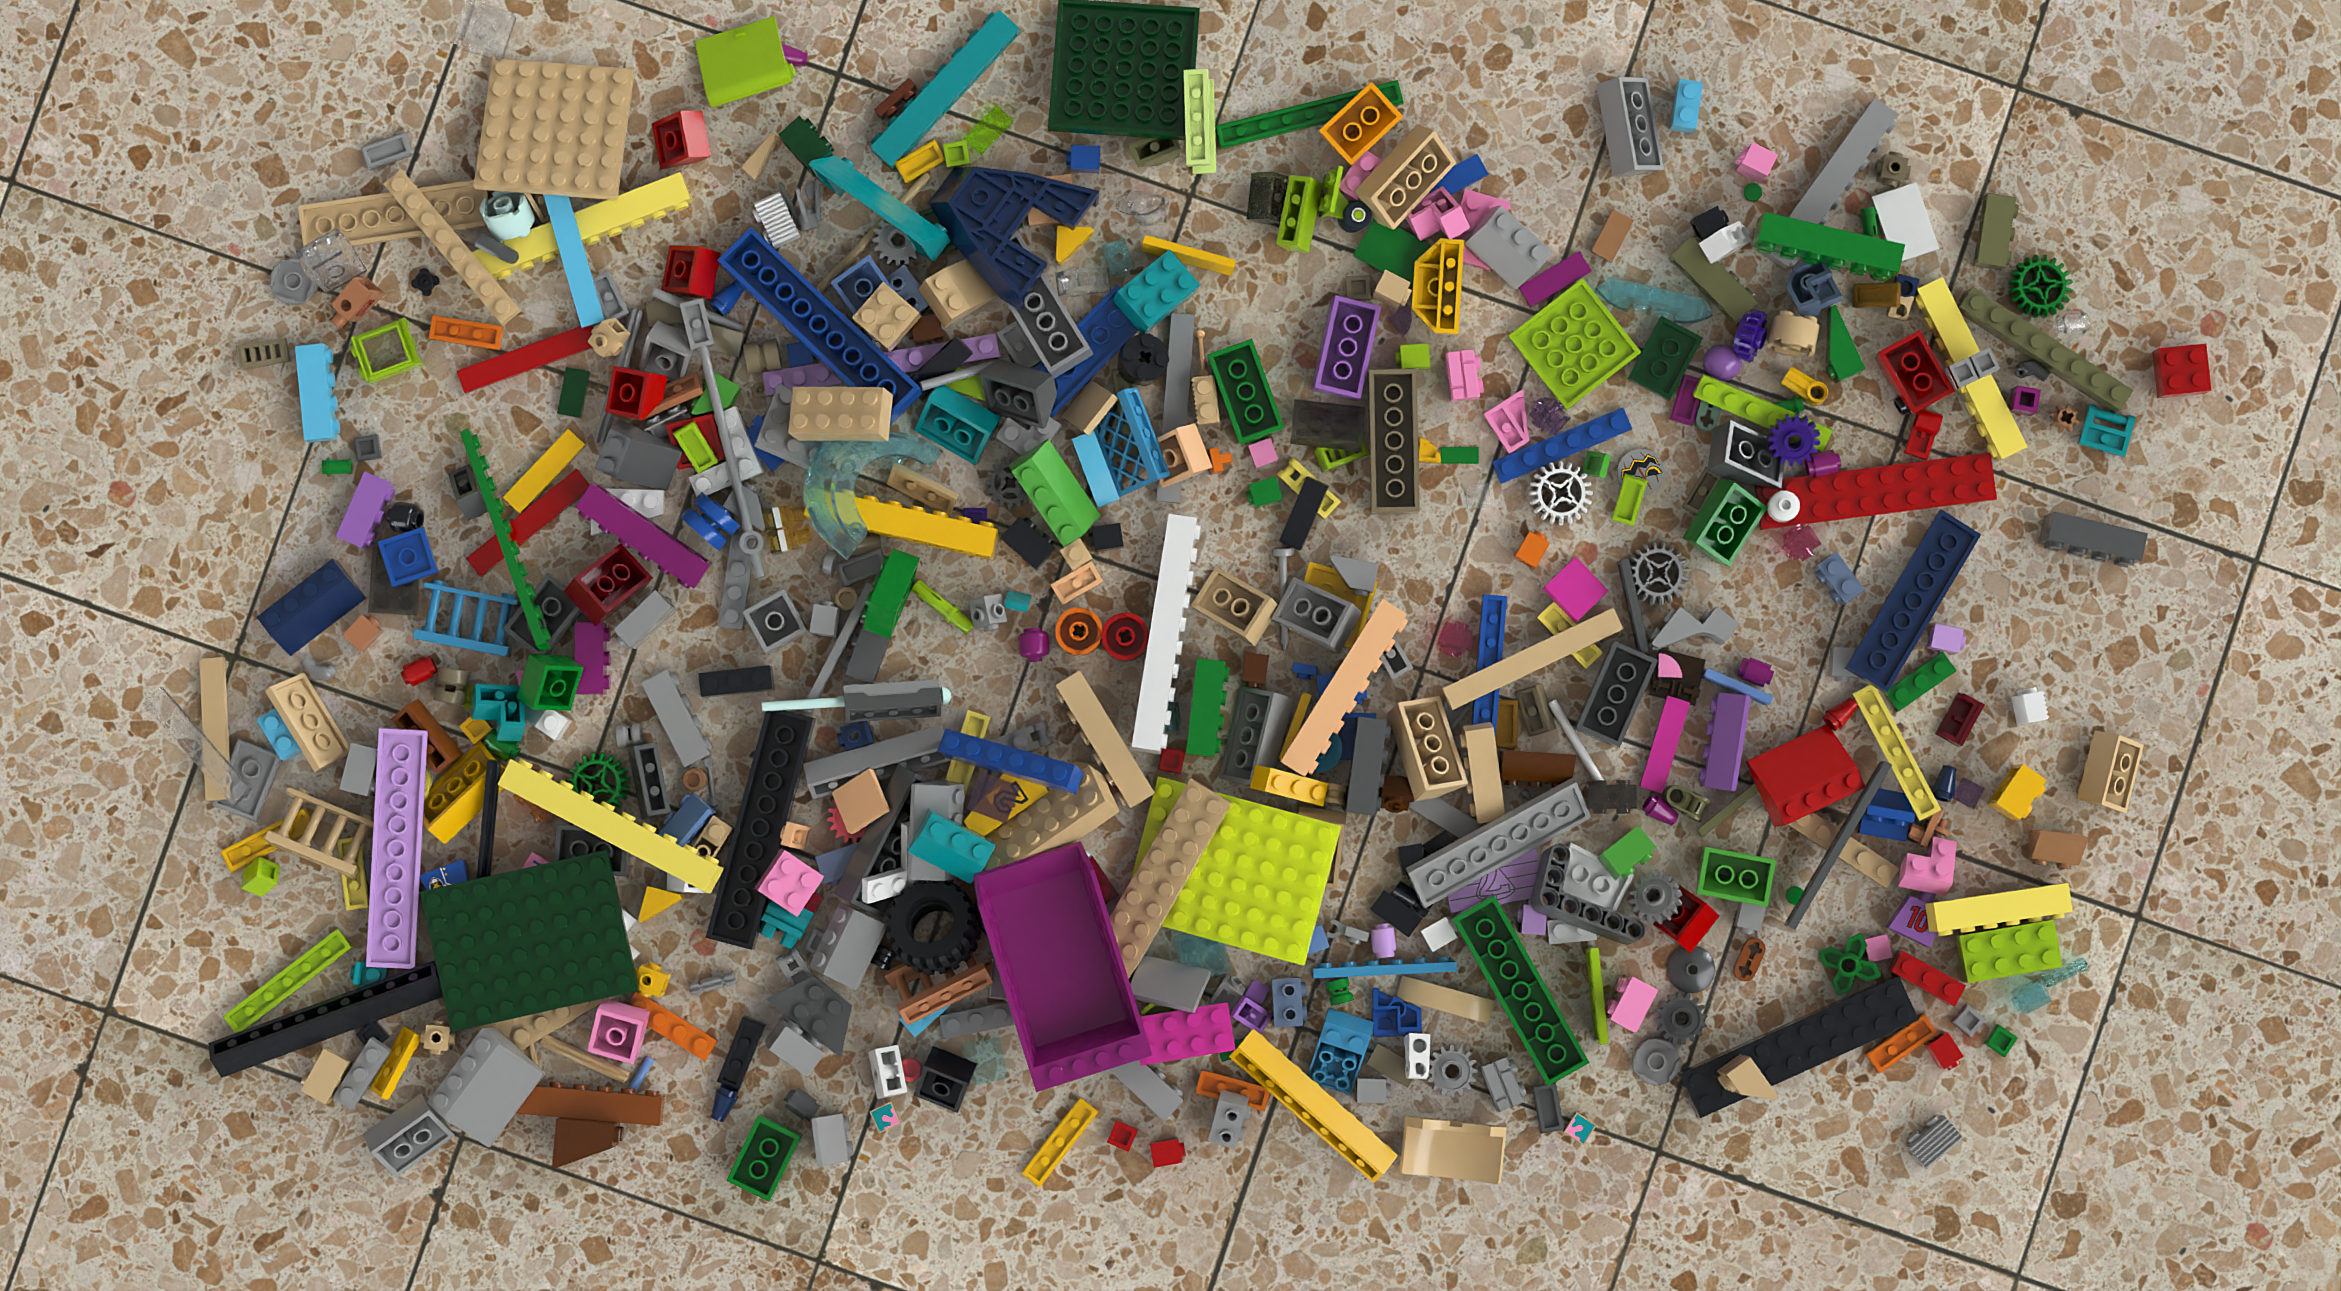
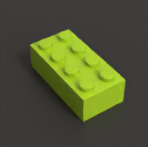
(2008, 951)

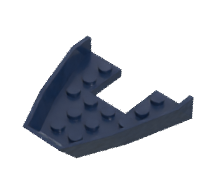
(986, 208)

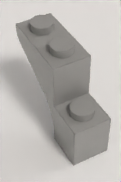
(1682, 625)

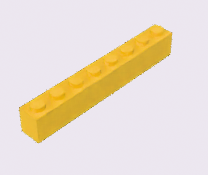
(1313, 1106)

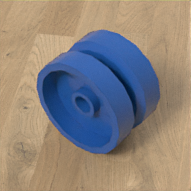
(710, 521)

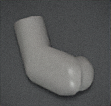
(318, 672)

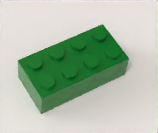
(1245, 392)
(1205, 708)

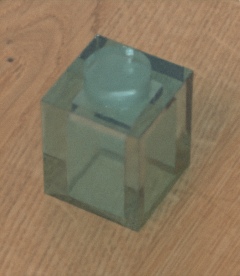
(2030, 996)

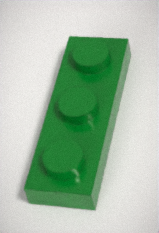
(1920, 681)

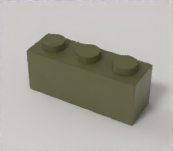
(1995, 231)

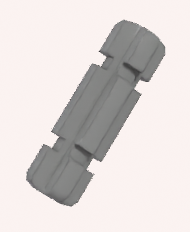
(712, 983)

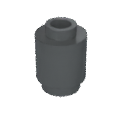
(801, 1104)

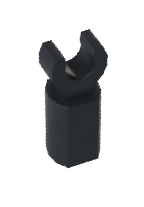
(1409, 897)

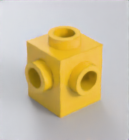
(658, 977)

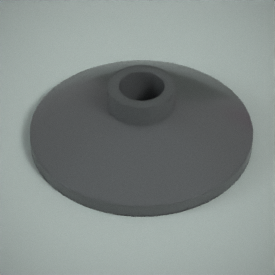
(1679, 974)

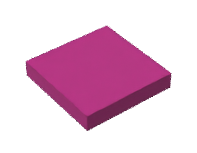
(1575, 589)

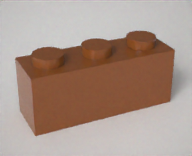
(440, 747)

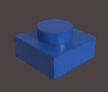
(1304, 671)

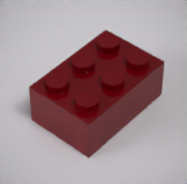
(608, 584)

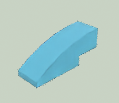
(1095, 469)

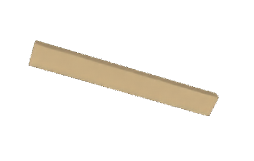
(1532, 659)

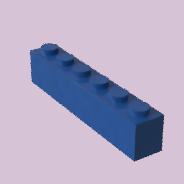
(1010, 761)

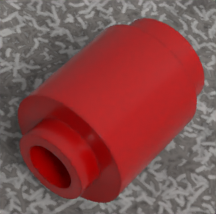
(419, 670)

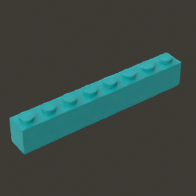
(945, 89)

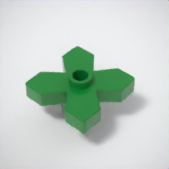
(1845, 976)

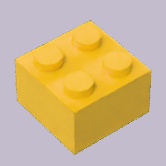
(2017, 792)

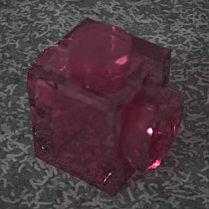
(1799, 542)
(1455, 639)

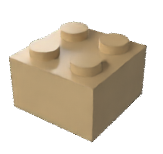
(886, 316)

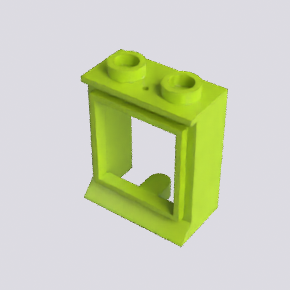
(409, 344)

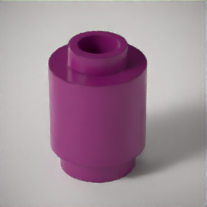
(1823, 463)
(1755, 671)

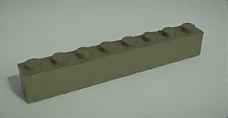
(2044, 350)

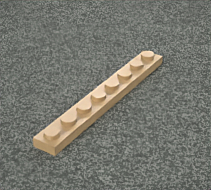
(452, 247)

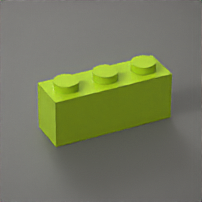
(1299, 214)

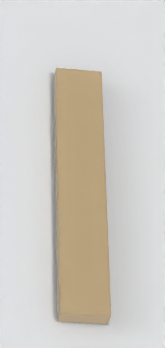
(214, 713)

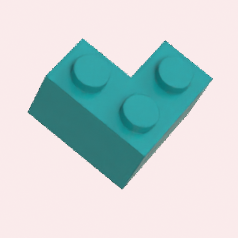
(502, 705)

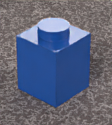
(1084, 159)

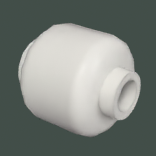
(1783, 506)

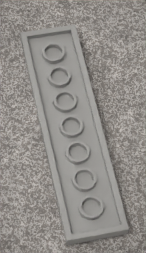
(1498, 842)

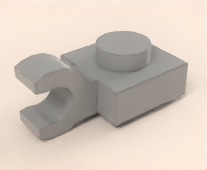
(1354, 935)

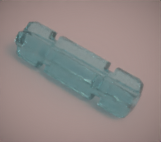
(2065, 972)

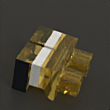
(789, 538)

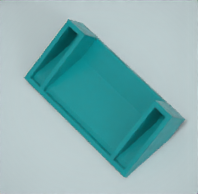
(841, 177)

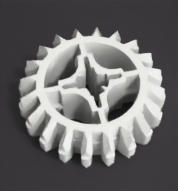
(1569, 500)

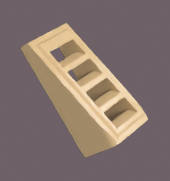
(758, 159)

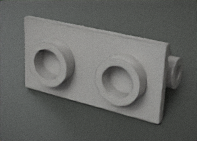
(657, 423)

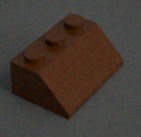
(1535, 768)

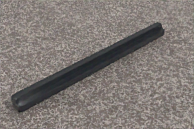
(488, 818)

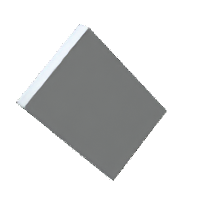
(258, 768)
(1169, 983)

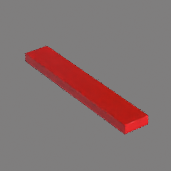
(525, 359)
(531, 521)

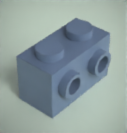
(907, 288)
(1838, 579)
(1287, 1002)

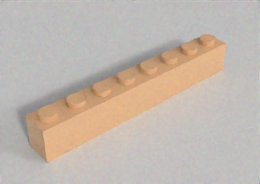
(1343, 688)

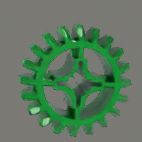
(2039, 277)
(603, 773)

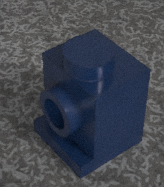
(865, 735)

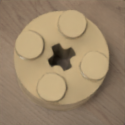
(1793, 334)

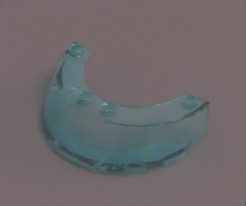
(832, 480)

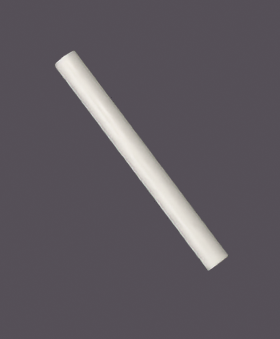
(1575, 741)

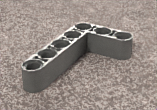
(1577, 906)

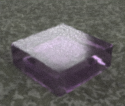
(1968, 793)

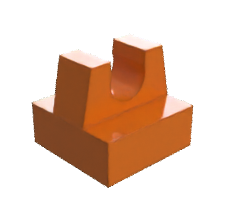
(1218, 460)

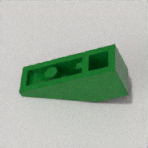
(1841, 352)

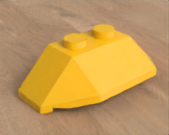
(1438, 286)

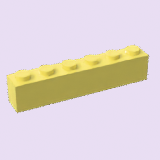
(1997, 908)

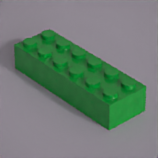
(1827, 246)

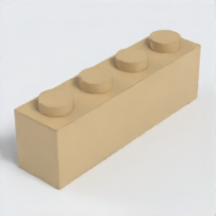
(1483, 772)

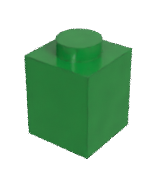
(1264, 493)

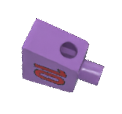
(1911, 919)

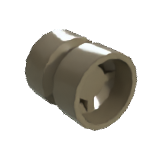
(762, 356)
(451, 677)

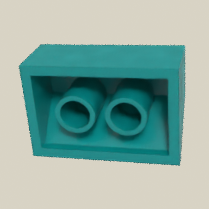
(957, 423)
(951, 846)

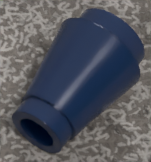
(1945, 784)
(723, 1102)

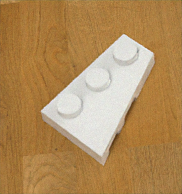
(647, 502)

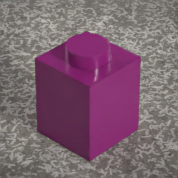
(2024, 400)

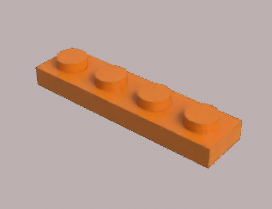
(675, 1027)

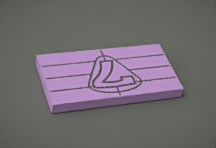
(1508, 884)

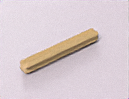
(584, 1058)

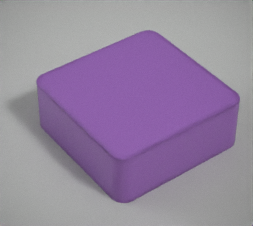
(1257, 991)

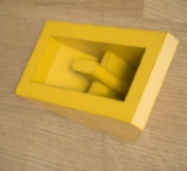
(1070, 241)
(656, 901)

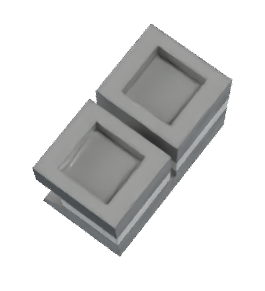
(1972, 368)

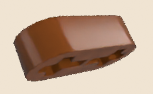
(1744, 956)

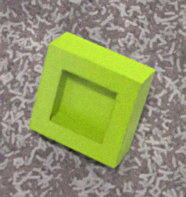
(956, 154)

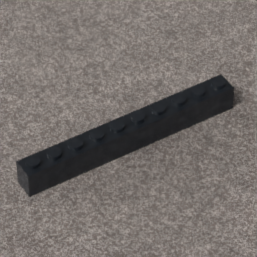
(325, 1019)

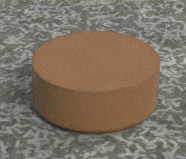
(694, 779)

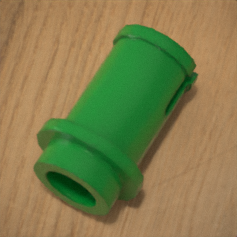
(1869, 221)
(1794, 404)
(336, 467)

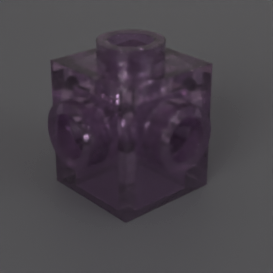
(1549, 415)

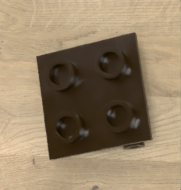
(1681, 688)

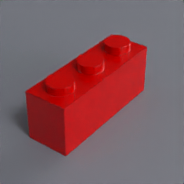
(1926, 978)

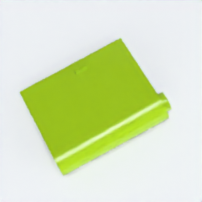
(743, 62)

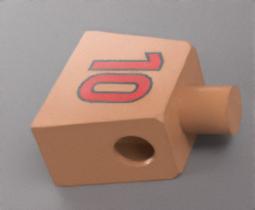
(355, 301)

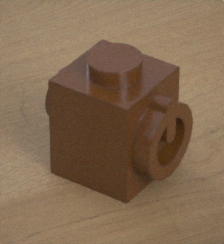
(1396, 794)

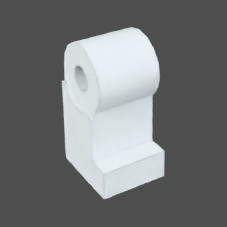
(1417, 1055)

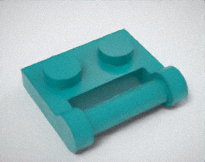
(2103, 437)

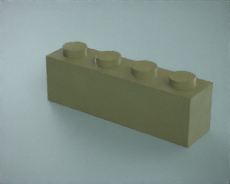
(1713, 280)

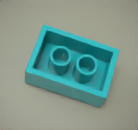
(1156, 292)

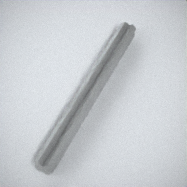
(623, 360)

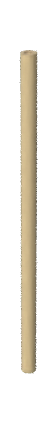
(867, 239)

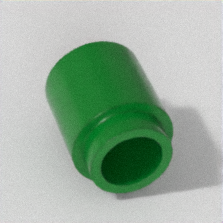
(503, 749)

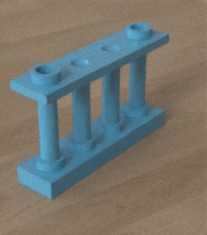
(475, 640)

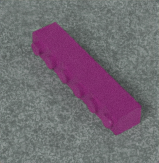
(643, 535)

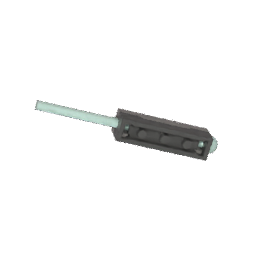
(878, 701)

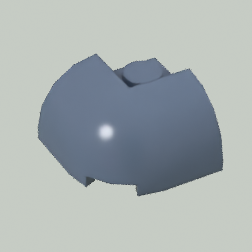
(1812, 288)

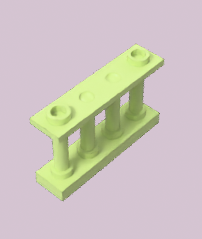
(1200, 121)

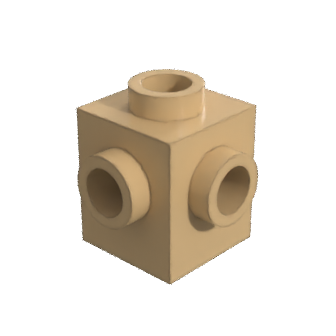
(608, 337)
(447, 1040)

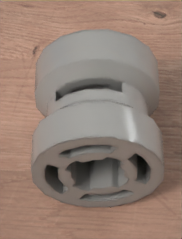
(629, 735)

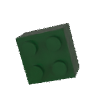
(804, 142)

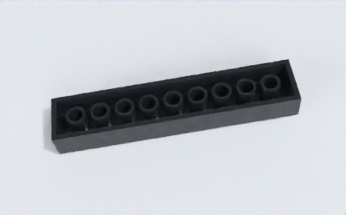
(758, 827)
(1805, 1042)

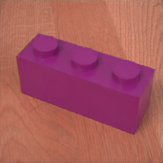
(593, 656)

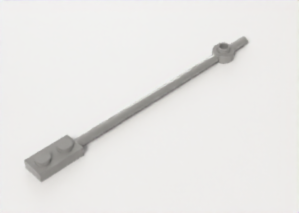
(701, 338)

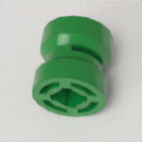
(1340, 996)

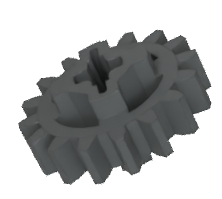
(999, 494)

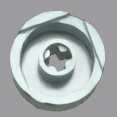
(507, 215)

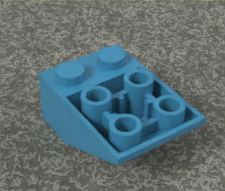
(1340, 1051)

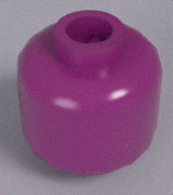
(1033, 644)

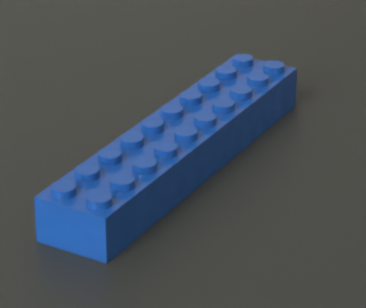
(815, 320)

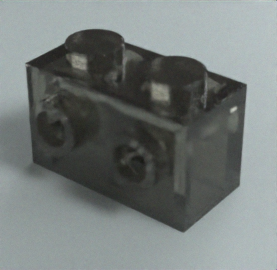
(1266, 197)
(1603, 797)

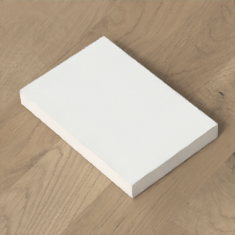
(1905, 220)
(1591, 881)

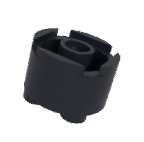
(1146, 347)

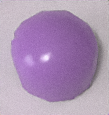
(1722, 362)

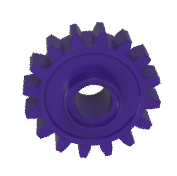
(1750, 335)
(1793, 451)

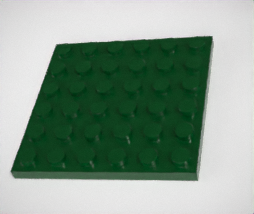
(1122, 68)

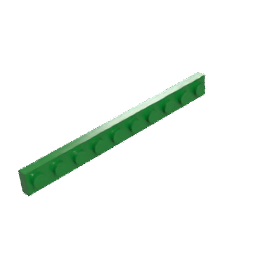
(509, 548)

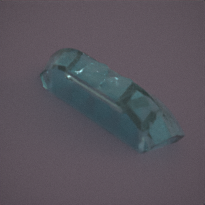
(1684, 307)

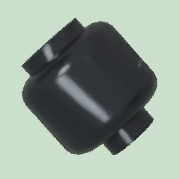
(405, 517)

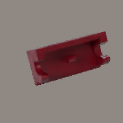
(1959, 719)

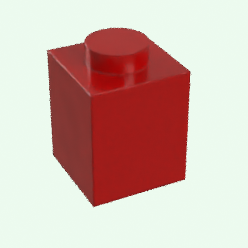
(1944, 1051)
(1167, 1152)

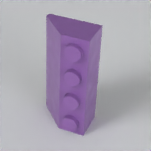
(1725, 741)

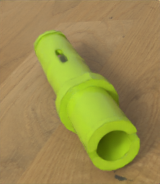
(951, 613)

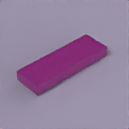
(1555, 279)

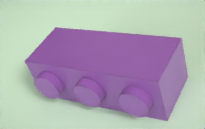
(366, 510)

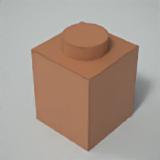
(363, 632)

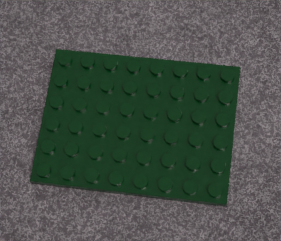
(529, 940)

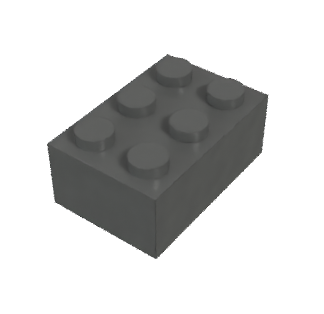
(558, 615)
(575, 841)

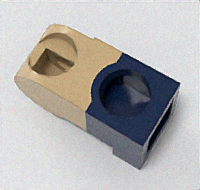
(1908, 291)

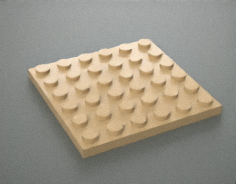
(554, 129)

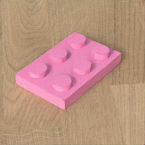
(1475, 207)

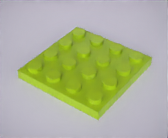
(1574, 344)

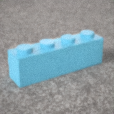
(316, 392)

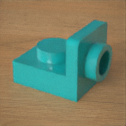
(366, 975)

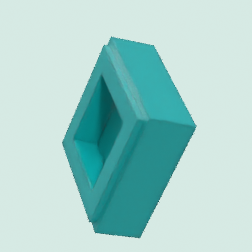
(1017, 601)

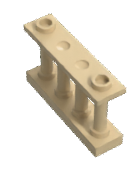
(324, 855)

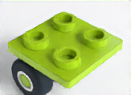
(1351, 215)

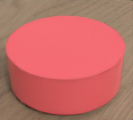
(912, 1069)

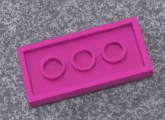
(1188, 1034)

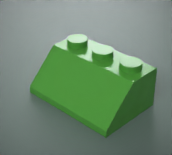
(1735, 876)

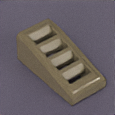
(242, 358)

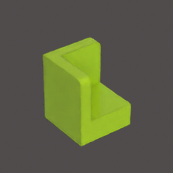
(260, 876)

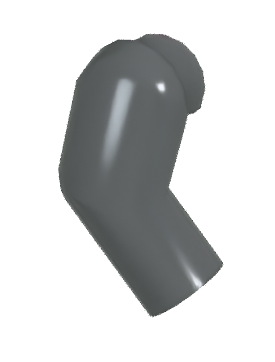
(2029, 368)

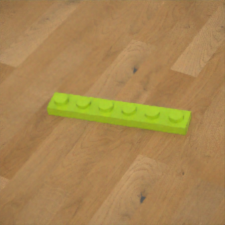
(1750, 406)
(288, 981)

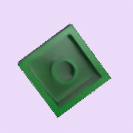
(550, 682)

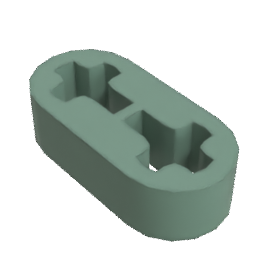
(1701, 413)

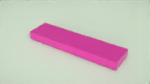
(1664, 744)

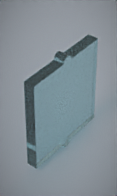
(989, 1060)

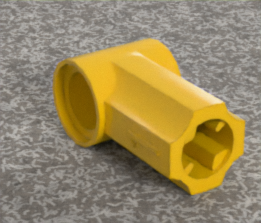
(1802, 384)

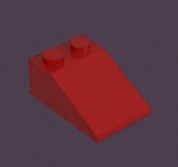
(1914, 372)

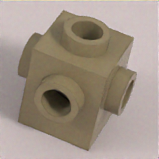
(1887, 175)

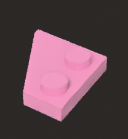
(1510, 422)

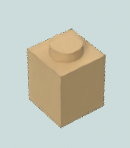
(1076, 554)

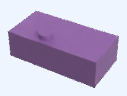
(1345, 348)

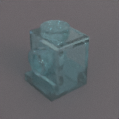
(1117, 247)

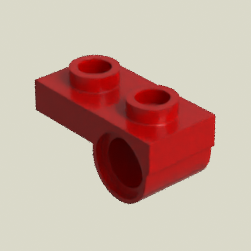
(1923, 433)

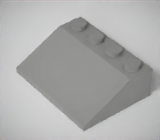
(486, 1086)

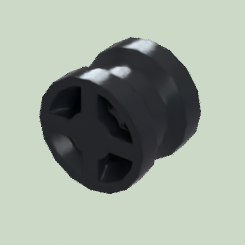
(883, 957)

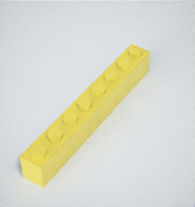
(1957, 343)

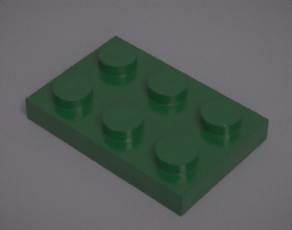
(1665, 358)

